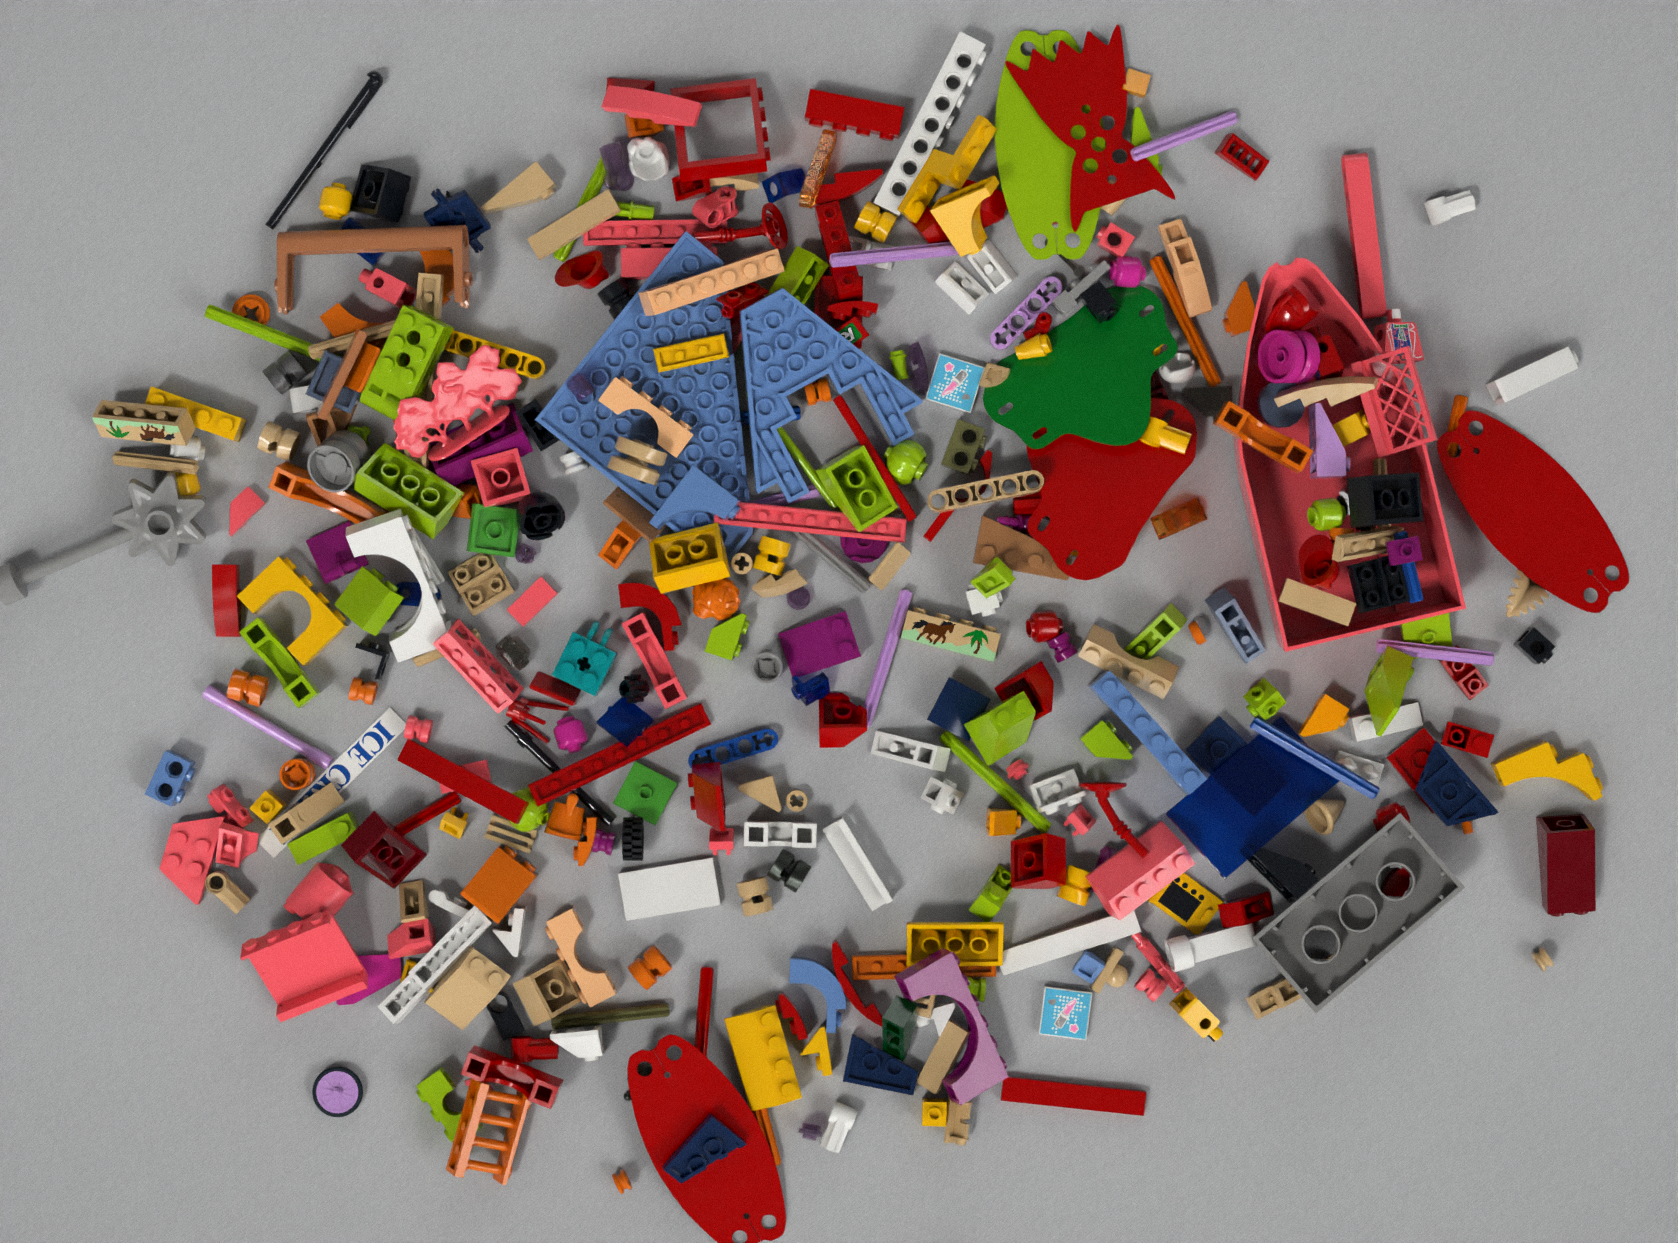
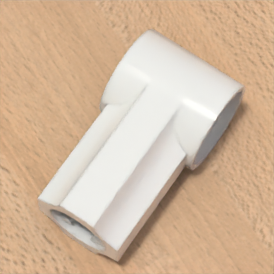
(1443, 209)
(840, 1121)

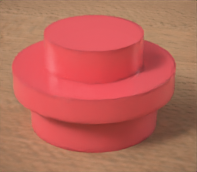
(1017, 770)

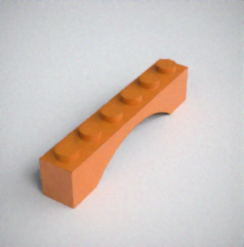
(297, 484)

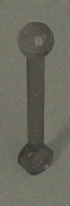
(1076, 270)

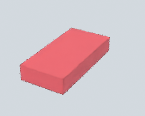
(532, 601)

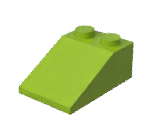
(857, 487)

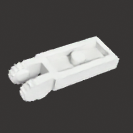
(456, 906)

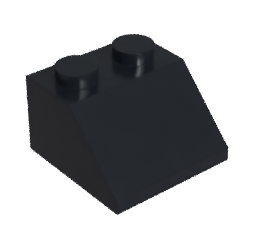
(380, 193)

